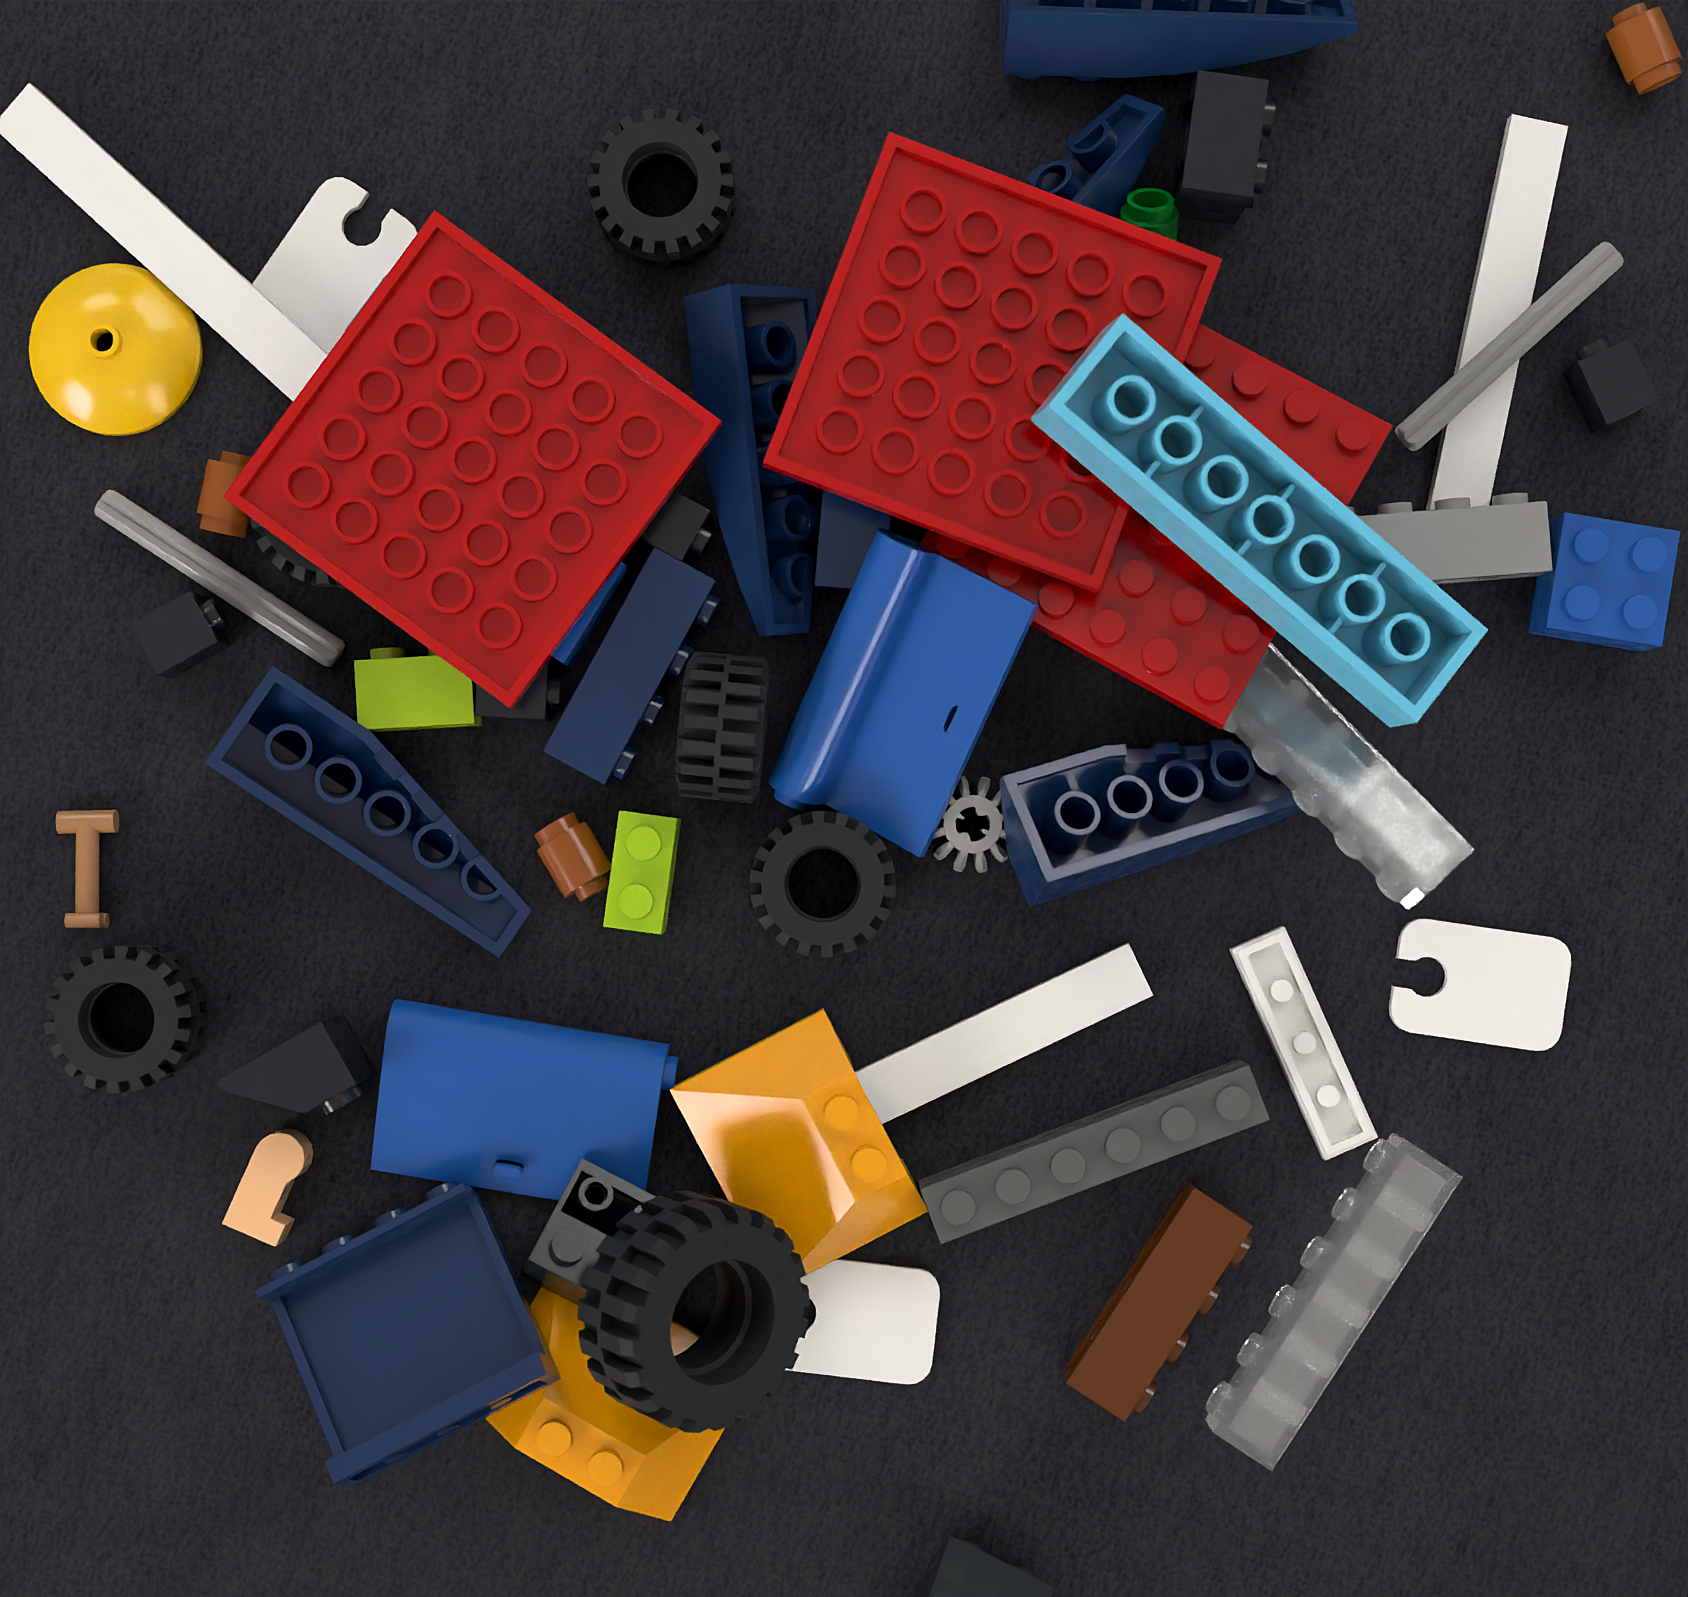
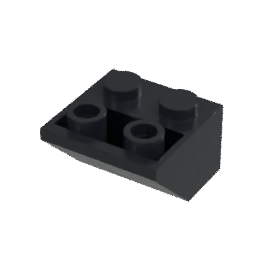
(580, 1221)

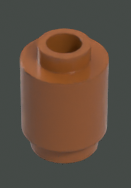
(1644, 48)
(216, 511)
(573, 857)

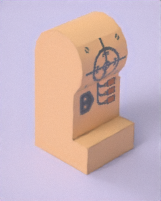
(267, 1185)

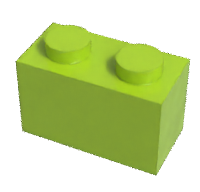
(412, 692)
(642, 872)

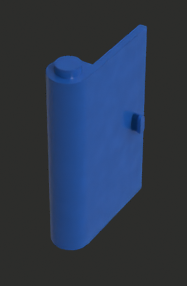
(880, 703)
(495, 1087)

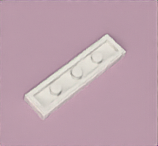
(1303, 1043)

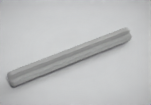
(1509, 346)
(219, 578)

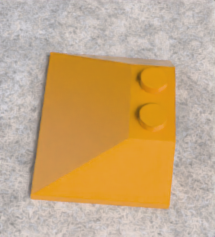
(801, 1141)
(594, 1437)

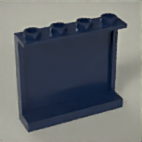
(409, 1332)

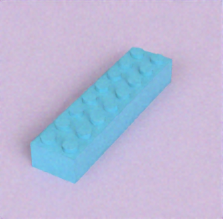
(1259, 523)

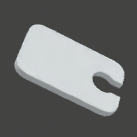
(320, 274)
(1495, 986)
(870, 1322)

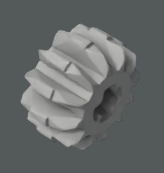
(962, 841)

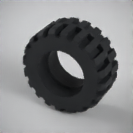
(635, 1297)

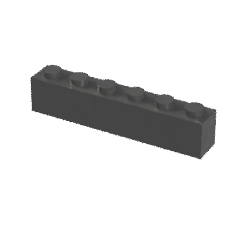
(1093, 1150)

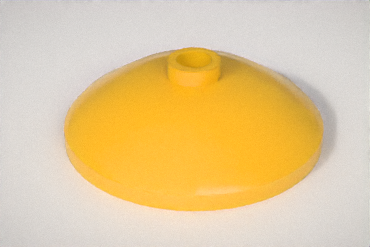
(145, 370)

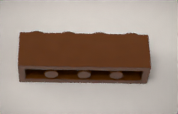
(1157, 1301)

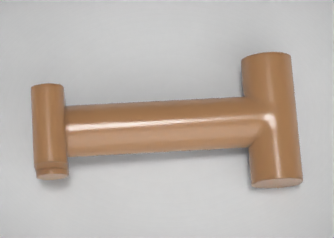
(87, 826)

